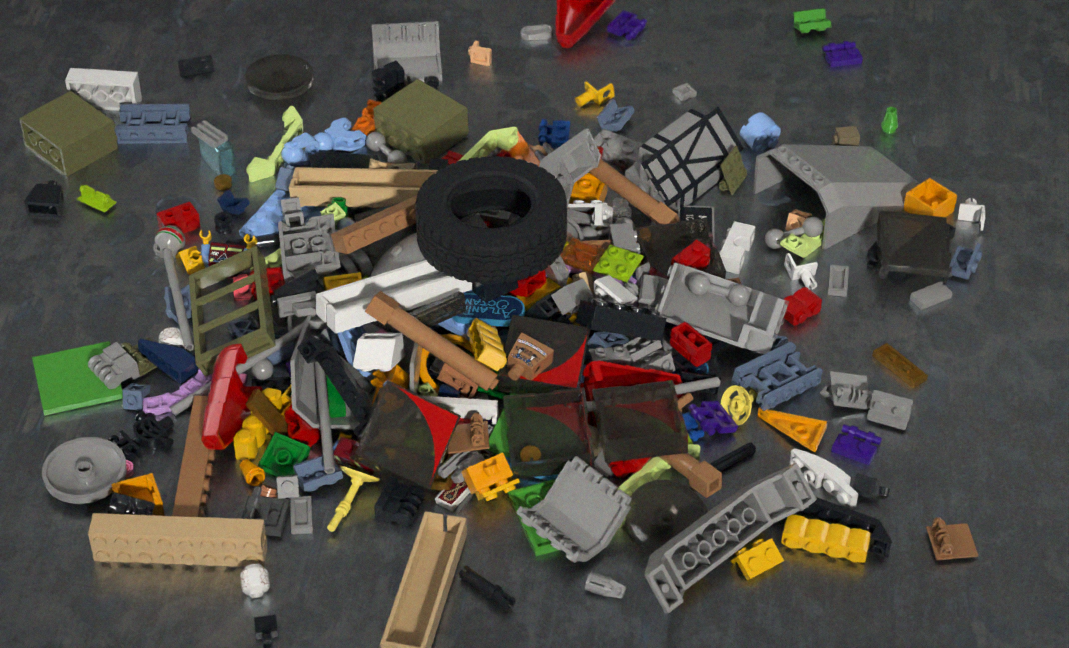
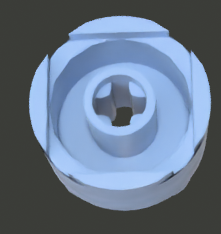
(760, 133)

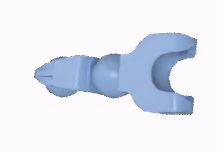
(333, 138)

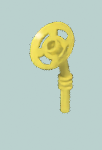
(739, 403)
(344, 506)

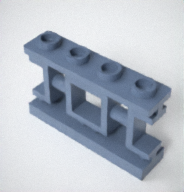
(138, 132)
(771, 363)

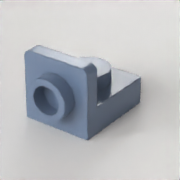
(134, 395)

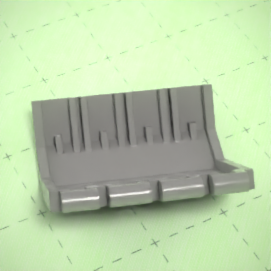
(412, 45)
(579, 511)

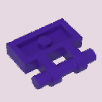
(623, 23)
(845, 56)
(717, 418)
(856, 449)

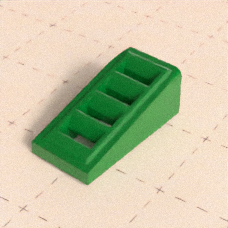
(337, 405)

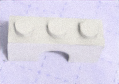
(733, 248)

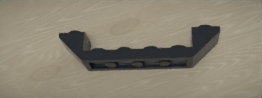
(340, 376)
(832, 513)

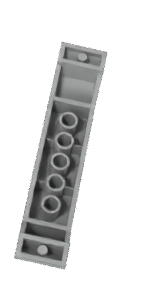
(568, 165)
(724, 532)

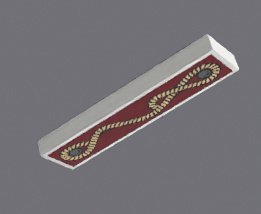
(452, 498)

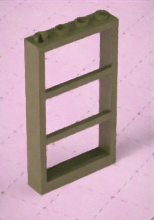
(252, 342)

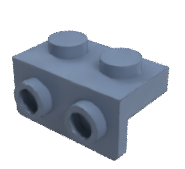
(614, 117)
(965, 261)
(170, 310)
(312, 474)

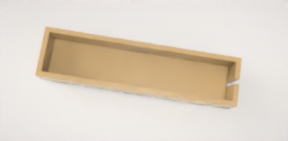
(358, 186)
(177, 540)
(425, 583)

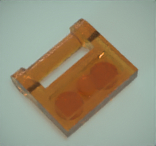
(582, 255)

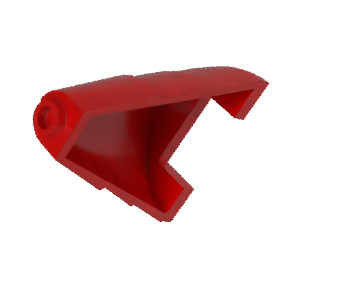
(576, 18)
(606, 374)
(226, 400)

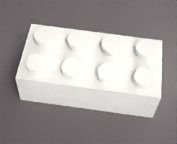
(104, 87)

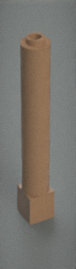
(655, 210)
(388, 312)
(701, 475)

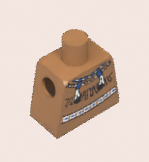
(528, 358)

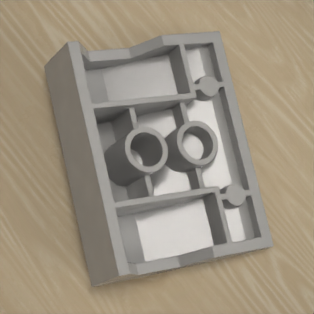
(308, 247)

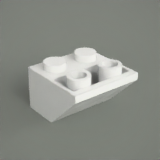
(611, 290)
(378, 351)

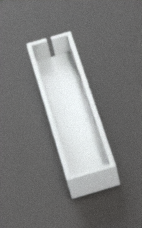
(409, 286)

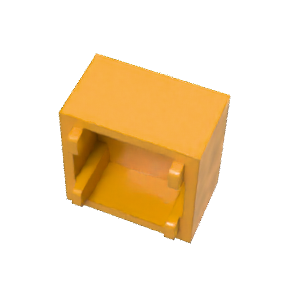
(588, 189)
(930, 199)
(143, 488)

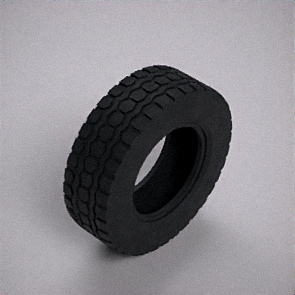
(491, 253)

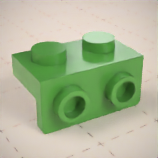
(811, 19)

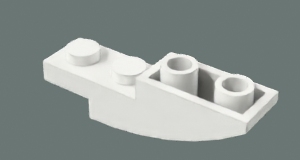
(823, 473)

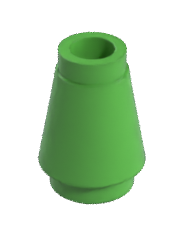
(890, 120)

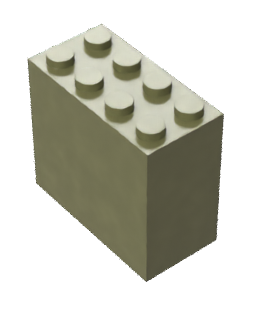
(421, 121)
(68, 133)

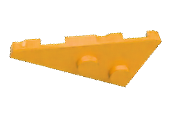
(801, 429)

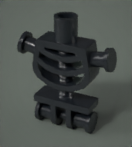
(149, 439)

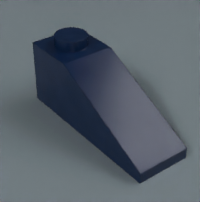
(170, 359)

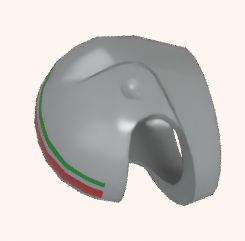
(171, 238)

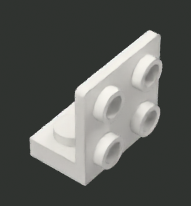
(602, 213)

